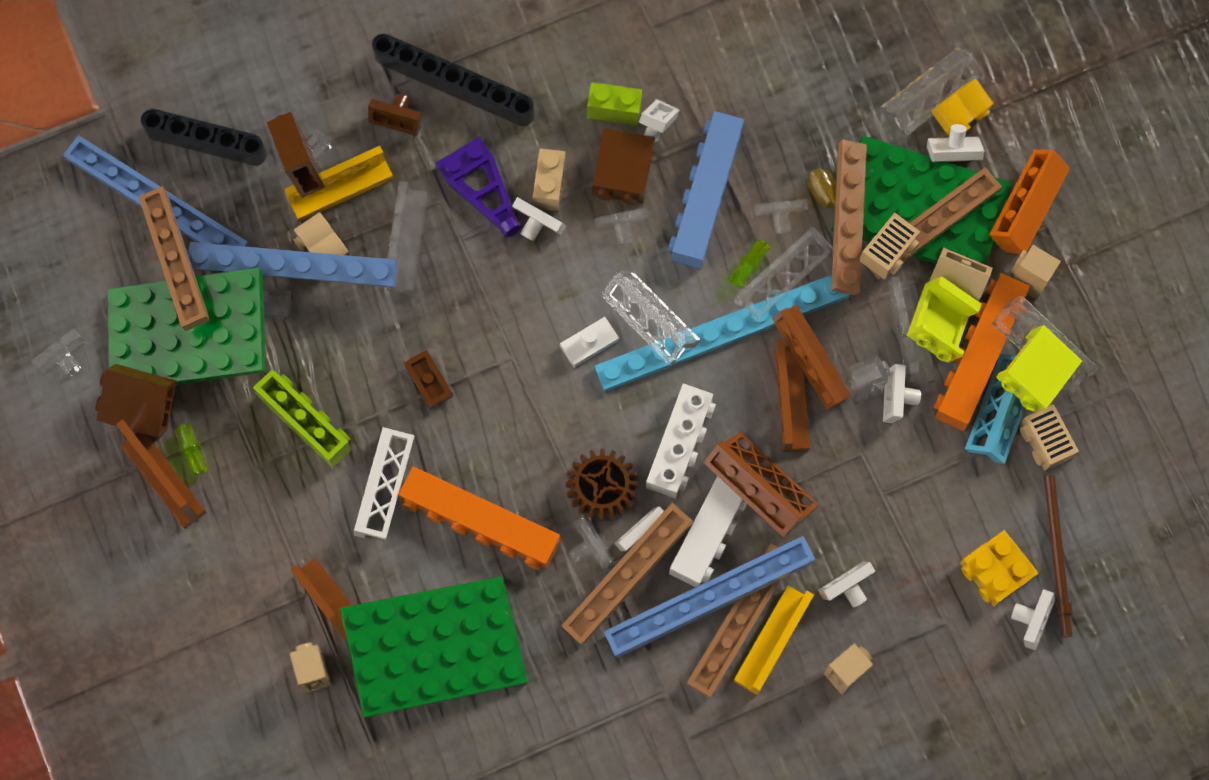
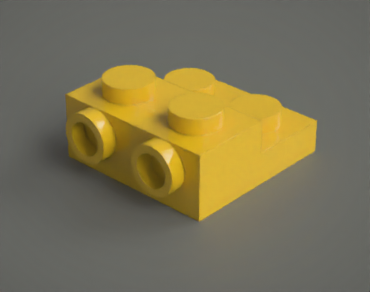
(998, 568)

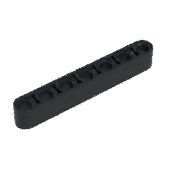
(460, 89)

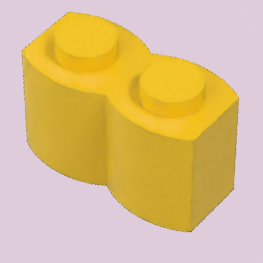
(963, 106)

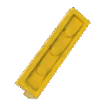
(342, 183)
(773, 639)

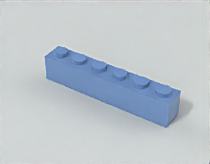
(707, 189)

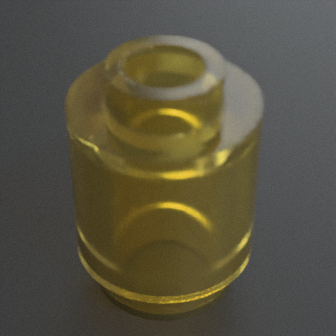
(822, 187)

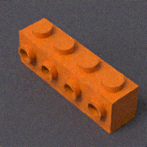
(1029, 201)

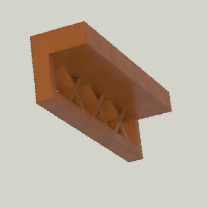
(811, 357)
(791, 400)
(323, 592)

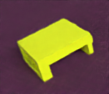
(942, 318)
(1039, 369)

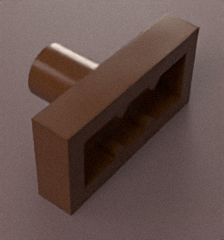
(395, 115)

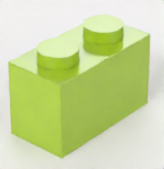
(614, 103)

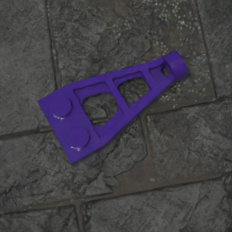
(464, 163)

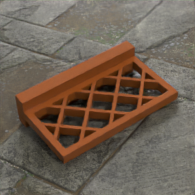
(161, 476)
(761, 495)

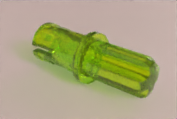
(749, 263)
(191, 449)

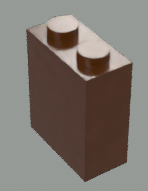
(296, 154)
(623, 166)
(137, 398)

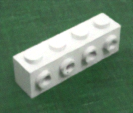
(679, 441)
(707, 534)

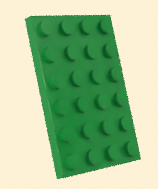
(910, 185)
(149, 336)
(433, 646)

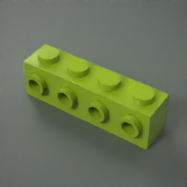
(302, 418)

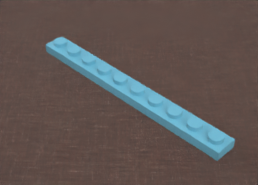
(716, 334)

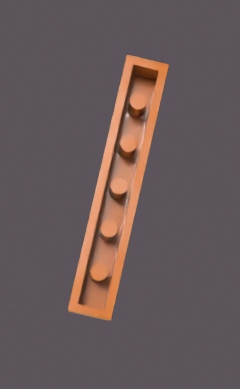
(980, 355)
(479, 518)

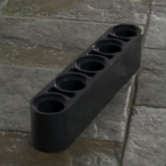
(195, 128)

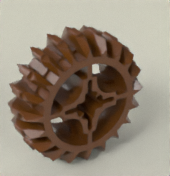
(591, 480)

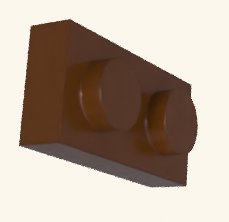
(428, 379)

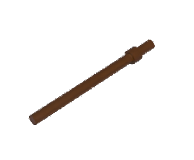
(1063, 607)

